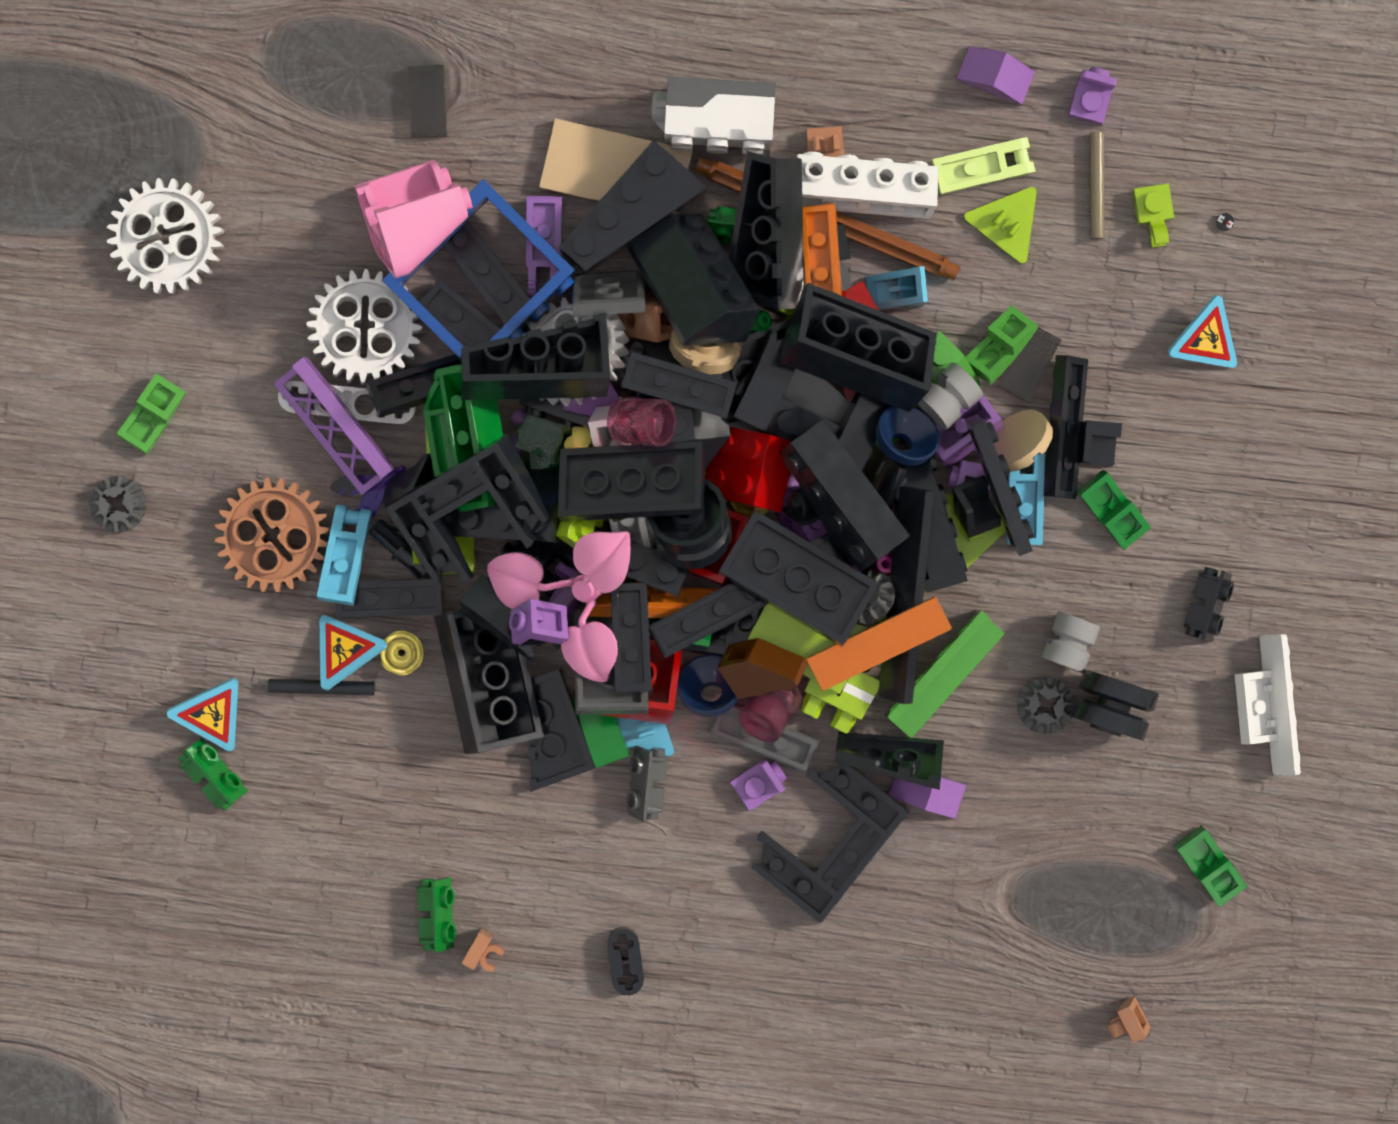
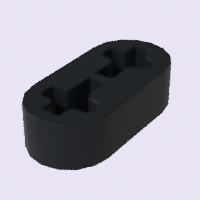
(634, 960)

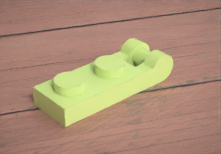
(983, 166)

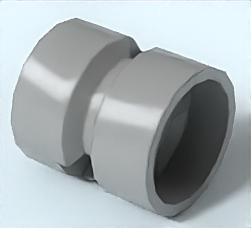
(951, 394)
(1070, 642)

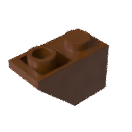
(760, 668)

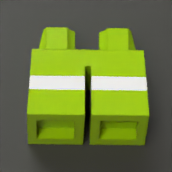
(851, 702)

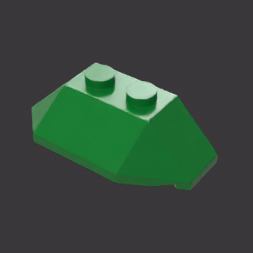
(458, 427)

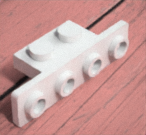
(1268, 705)

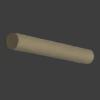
(1097, 209)

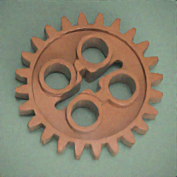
(247, 554)

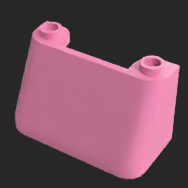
(411, 213)

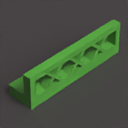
(946, 672)

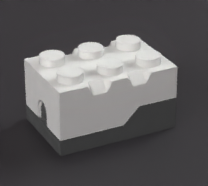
(715, 114)

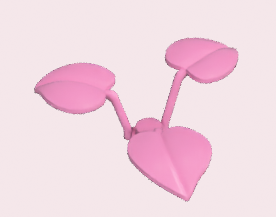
(604, 564)

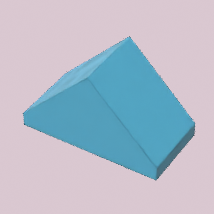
(898, 289)

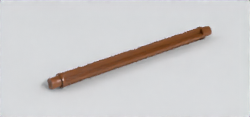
(854, 229)

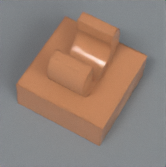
(825, 141)
(480, 949)
(1130, 1021)

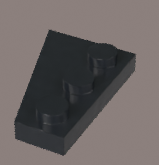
(564, 747)
(893, 756)

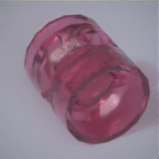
(642, 421)
(769, 714)

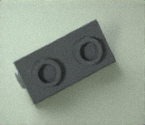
(643, 798)

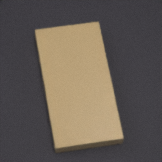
(591, 160)

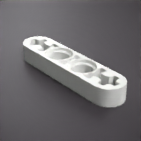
(348, 396)

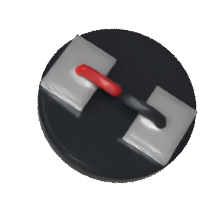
(1225, 221)

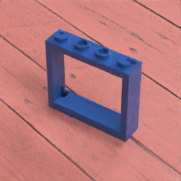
(533, 309)

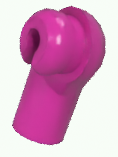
(883, 565)

